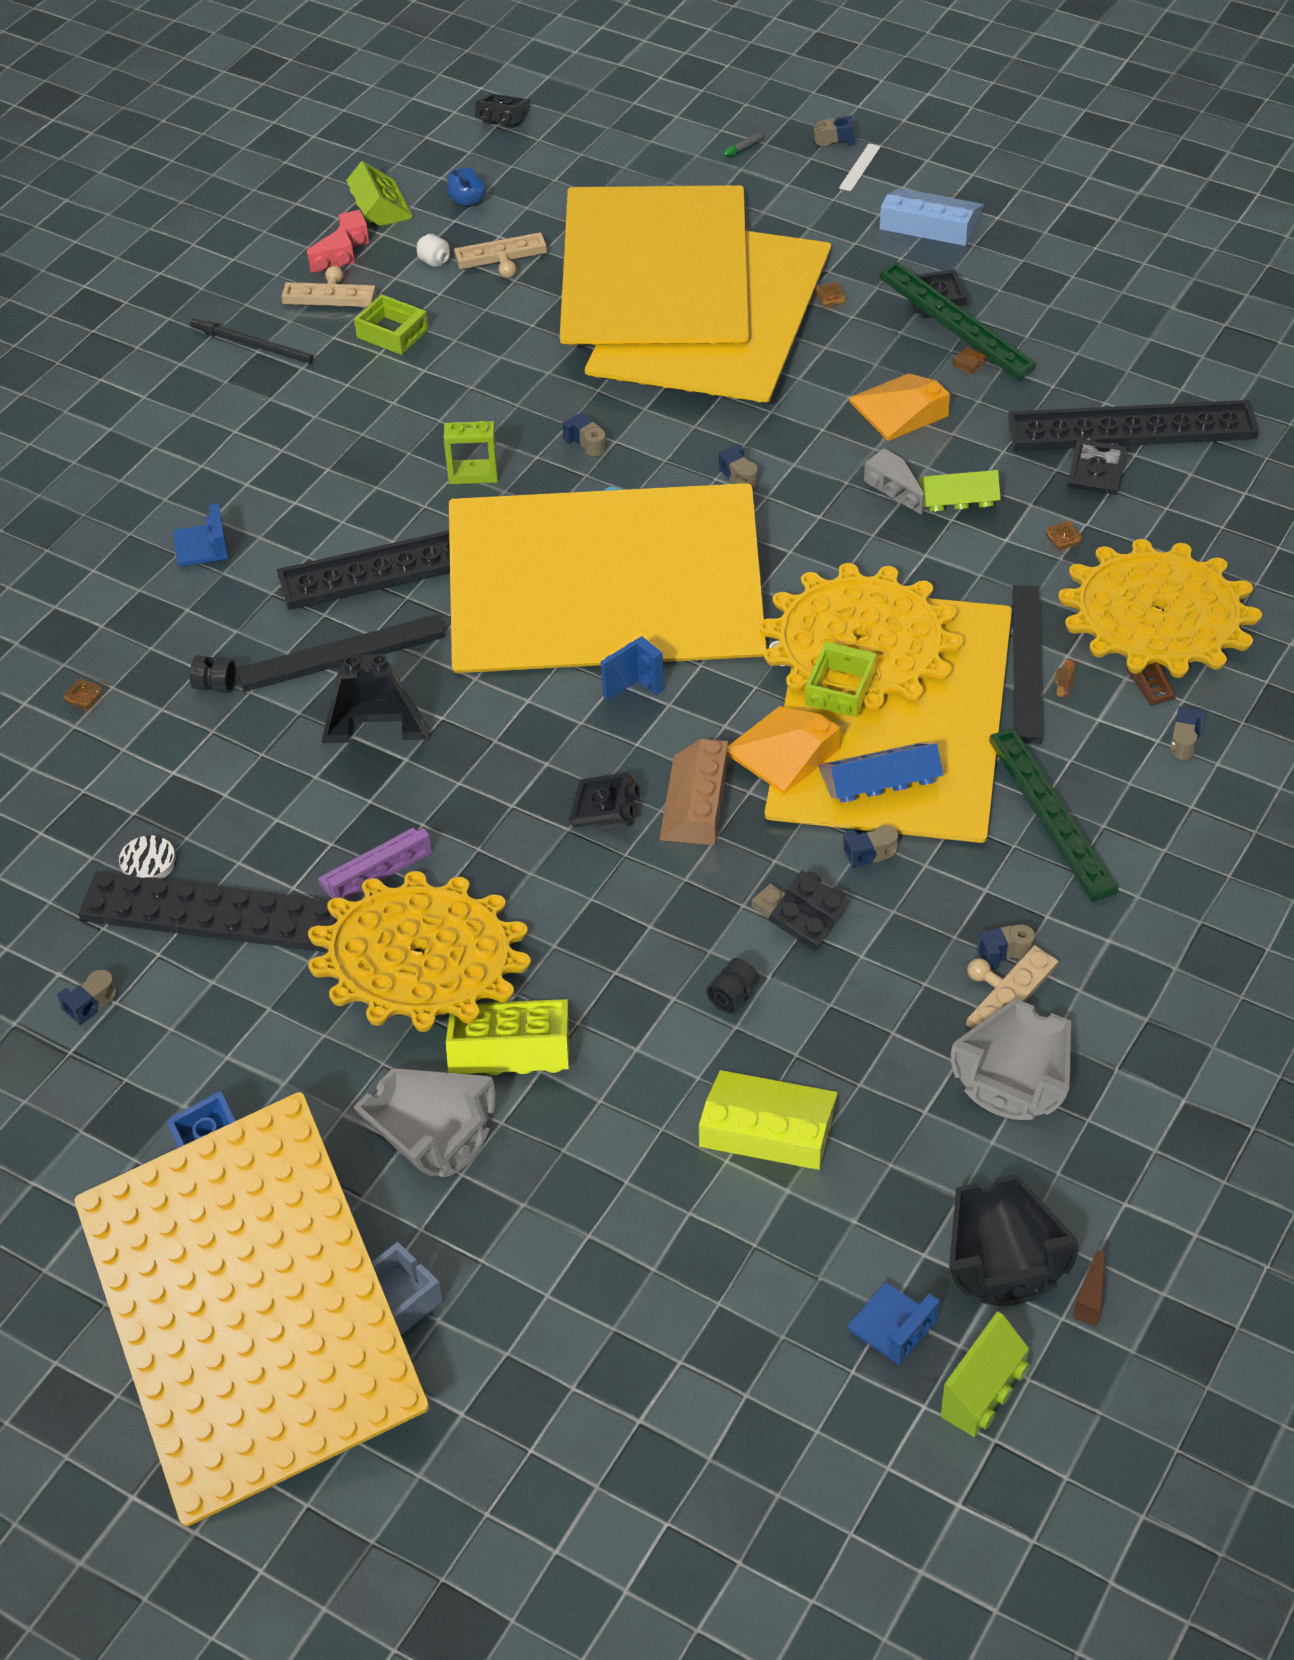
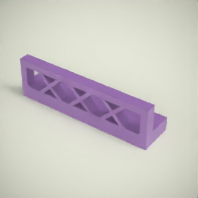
(377, 863)

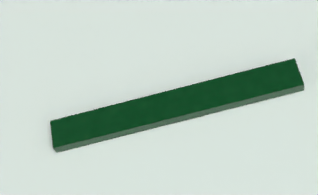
(957, 320)
(1053, 815)

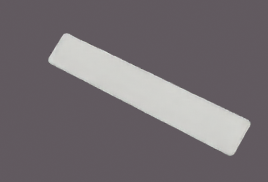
(859, 167)

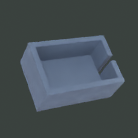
(399, 1277)

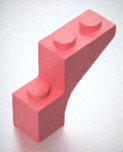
(337, 247)

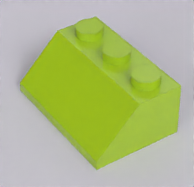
(377, 196)
(960, 490)
(985, 1377)

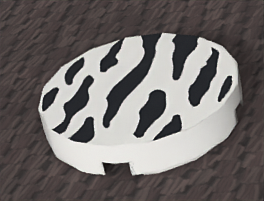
(147, 857)

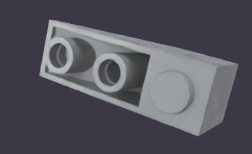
(893, 477)

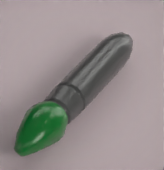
(732, 150)

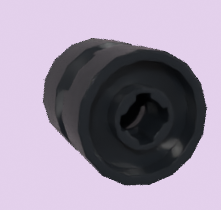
(210, 673)
(734, 983)

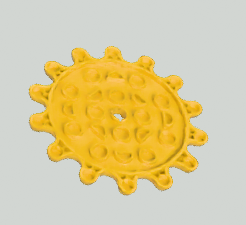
(1198, 606)
(892, 616)
(377, 961)

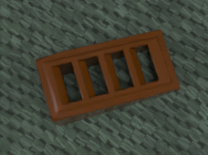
(1144, 685)
(1089, 1301)

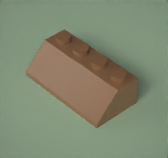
(695, 793)

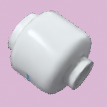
(433, 250)

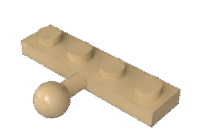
(502, 252)
(330, 293)
(1018, 984)

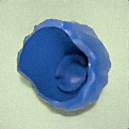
(465, 187)

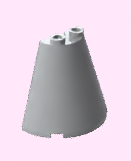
(1015, 1062)
(431, 1116)

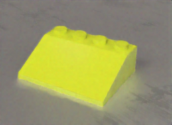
(510, 1038)
(767, 1119)

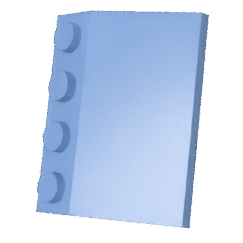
(929, 216)

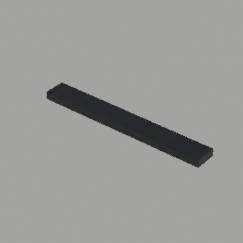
(334, 653)
(1027, 664)

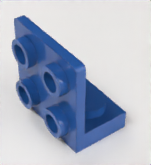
(201, 542)
(631, 664)
(895, 1322)

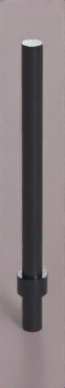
(213, 329)

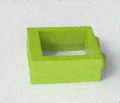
(413, 325)
(471, 470)
(834, 657)

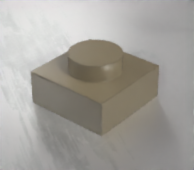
(767, 900)

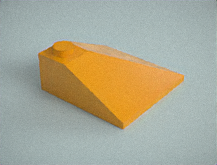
(903, 405)
(786, 746)

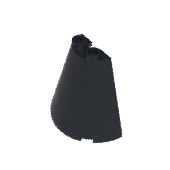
(371, 692)
(1007, 1243)

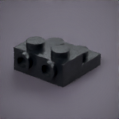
(501, 109)
(947, 284)
(1097, 466)
(605, 801)
(809, 909)

